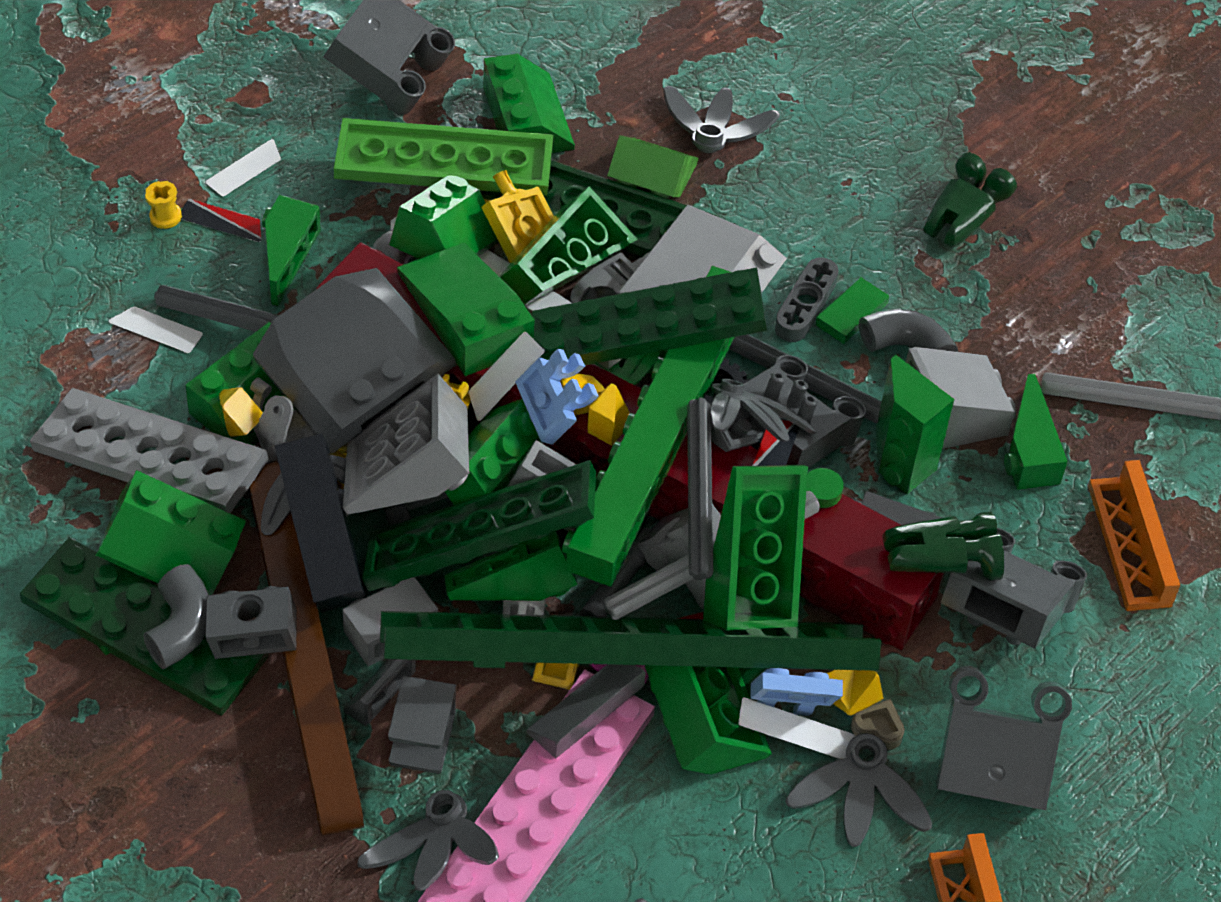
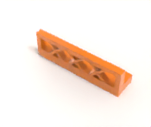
(1148, 536)
(978, 871)

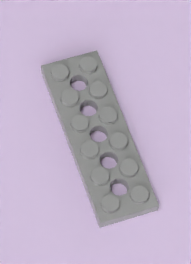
(142, 430)

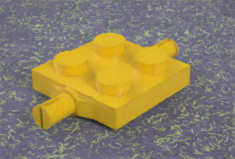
(516, 215)

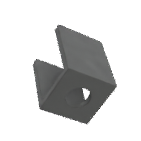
(422, 724)

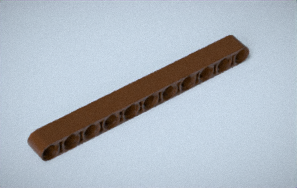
(310, 675)

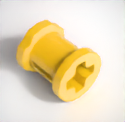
(162, 199)

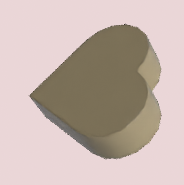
(880, 721)

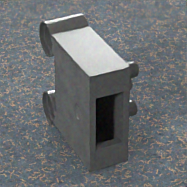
(378, 44)
(834, 425)
(1022, 602)
(997, 751)

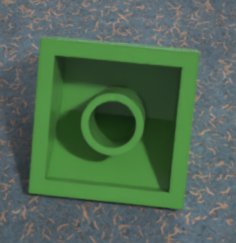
(651, 167)

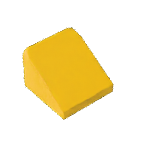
(556, 674)

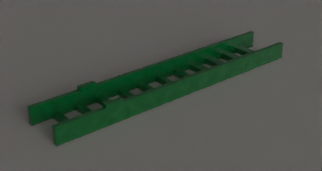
(503, 638)

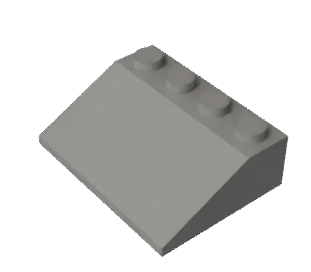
(702, 241)
(409, 451)

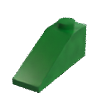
(289, 236)
(1035, 447)
(520, 573)

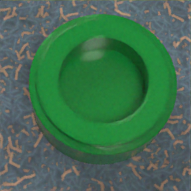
(826, 486)

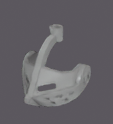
(278, 422)

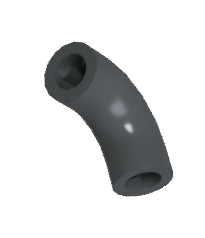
(905, 329)
(187, 621)

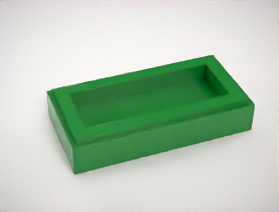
(843, 315)

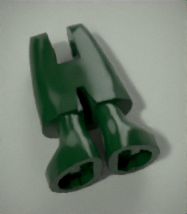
(965, 204)
(946, 546)

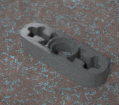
(807, 312)

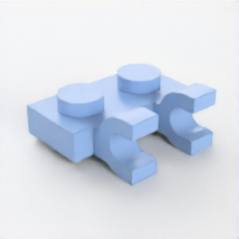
(547, 401)
(805, 690)

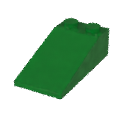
(467, 306)
(758, 549)

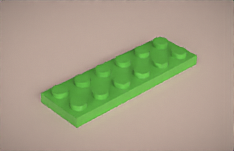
(430, 152)

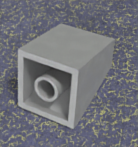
(980, 402)

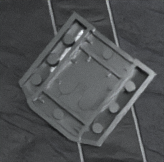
(349, 353)

